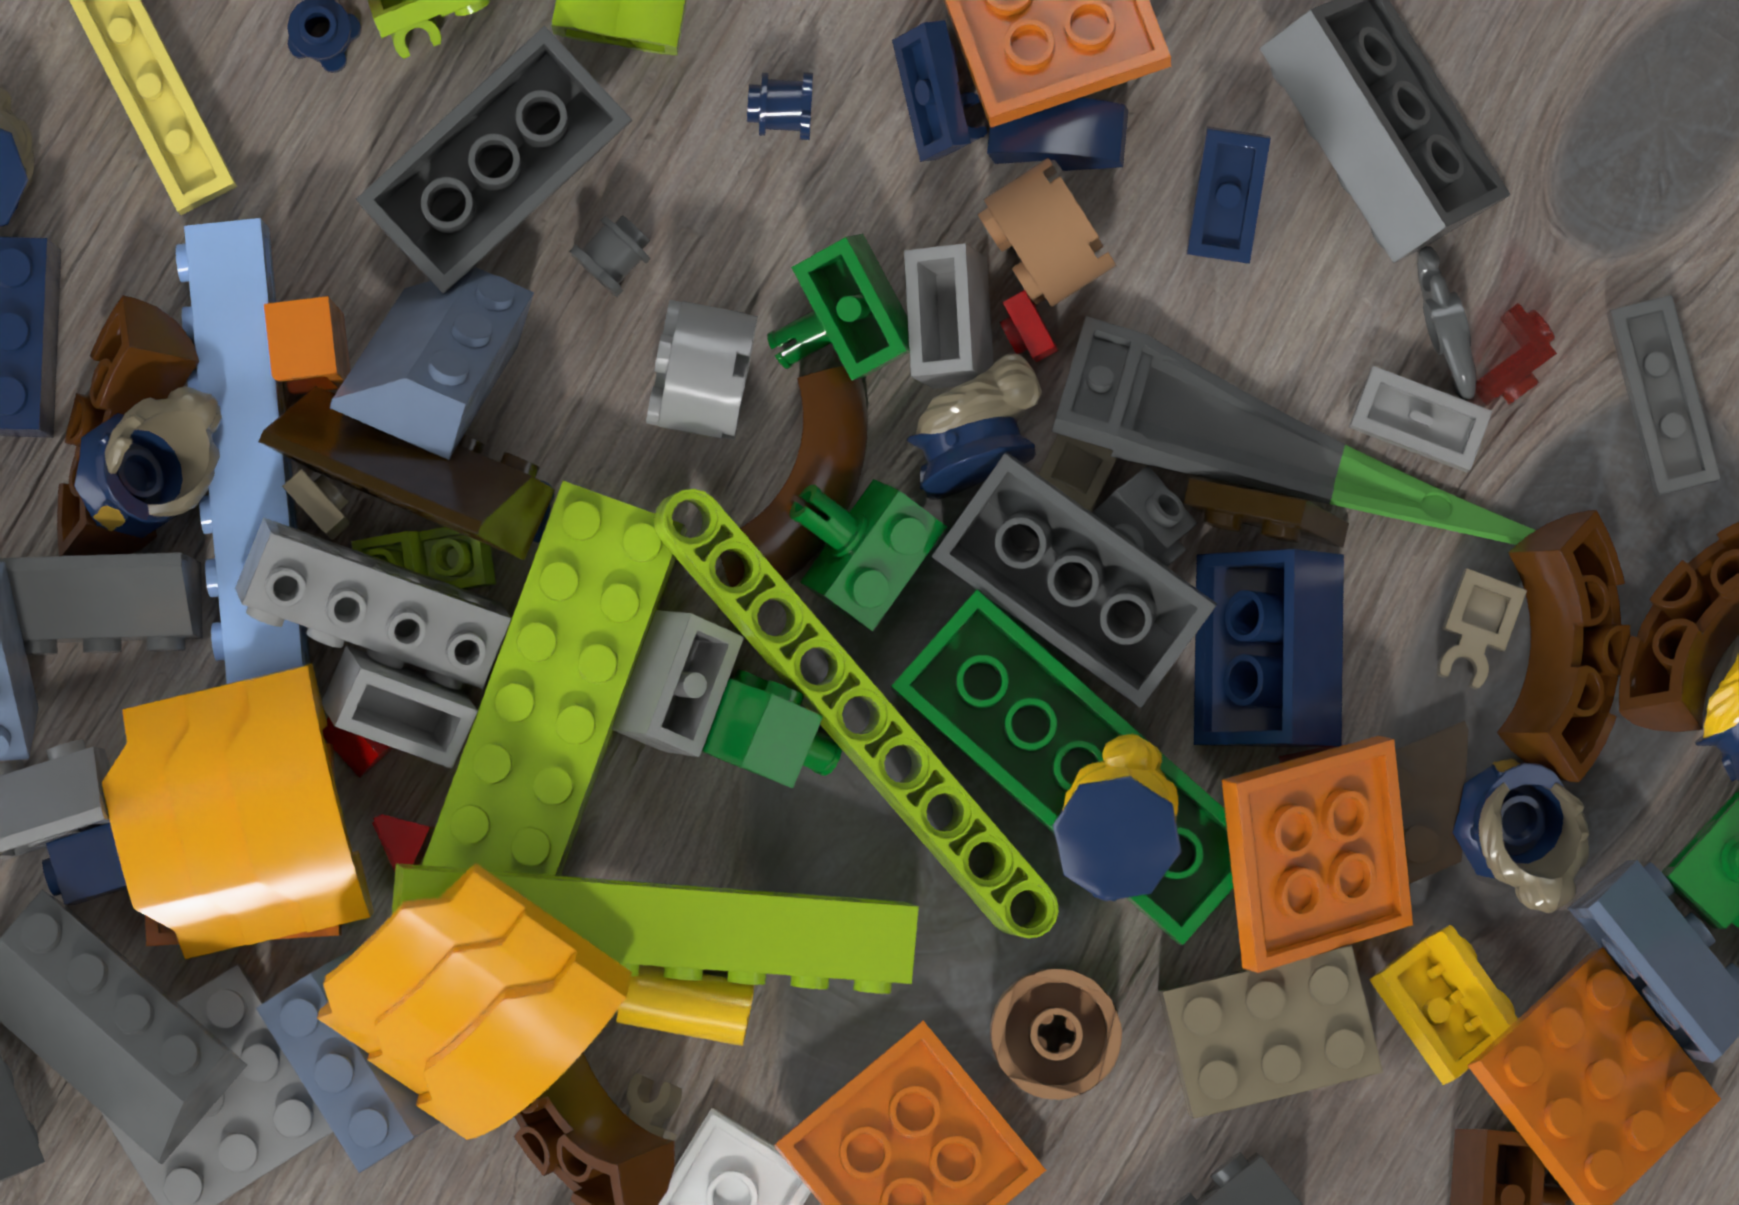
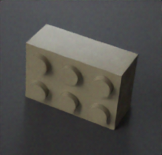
(1270, 1032)

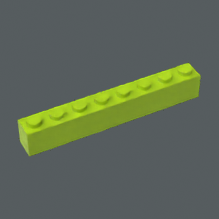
(714, 927)

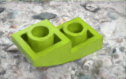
(435, 553)

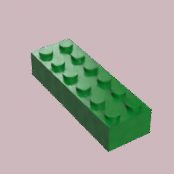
(1034, 731)

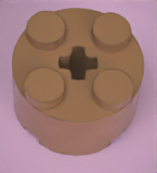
(1047, 234)
(1075, 1064)

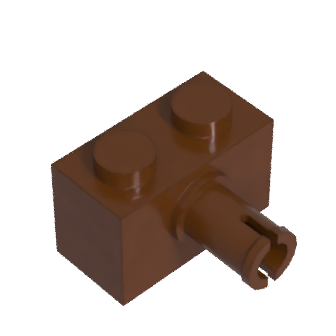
(1499, 1170)

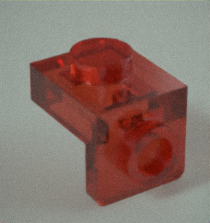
(1515, 375)

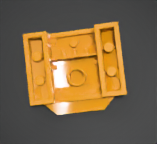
(234, 815)
(474, 1000)

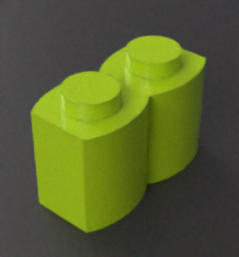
(632, 24)

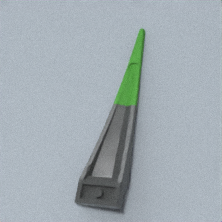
(1182, 418)

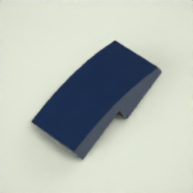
(1074, 134)

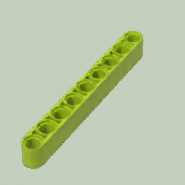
(885, 727)

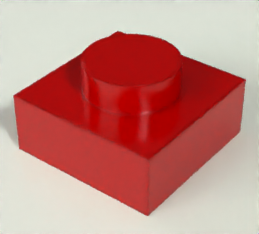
(1026, 328)

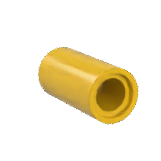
(691, 1008)

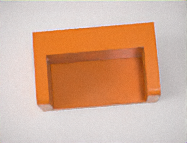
(307, 344)

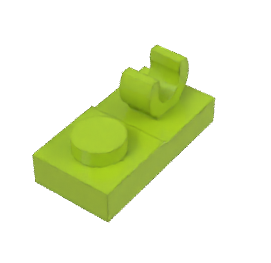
(401, 16)

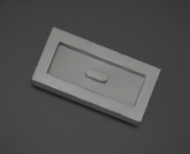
(1420, 419)

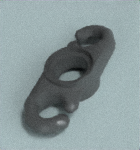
(1446, 323)

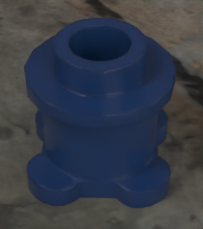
(331, 47)
(781, 105)

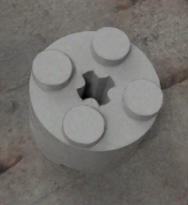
(701, 369)

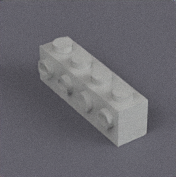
(372, 605)

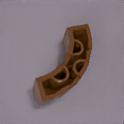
(139, 358)
(828, 456)
(1683, 640)
(1573, 645)
(594, 1143)

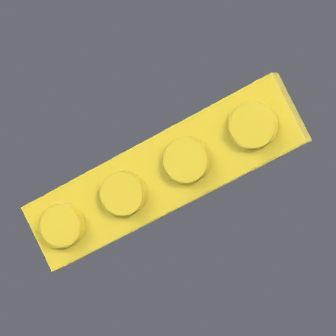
(156, 100)

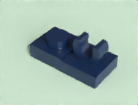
(931, 91)
(1228, 195)

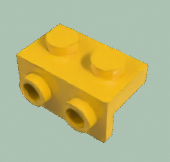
(1445, 1001)

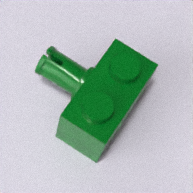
(851, 310)
(867, 549)
(768, 731)
(1708, 868)

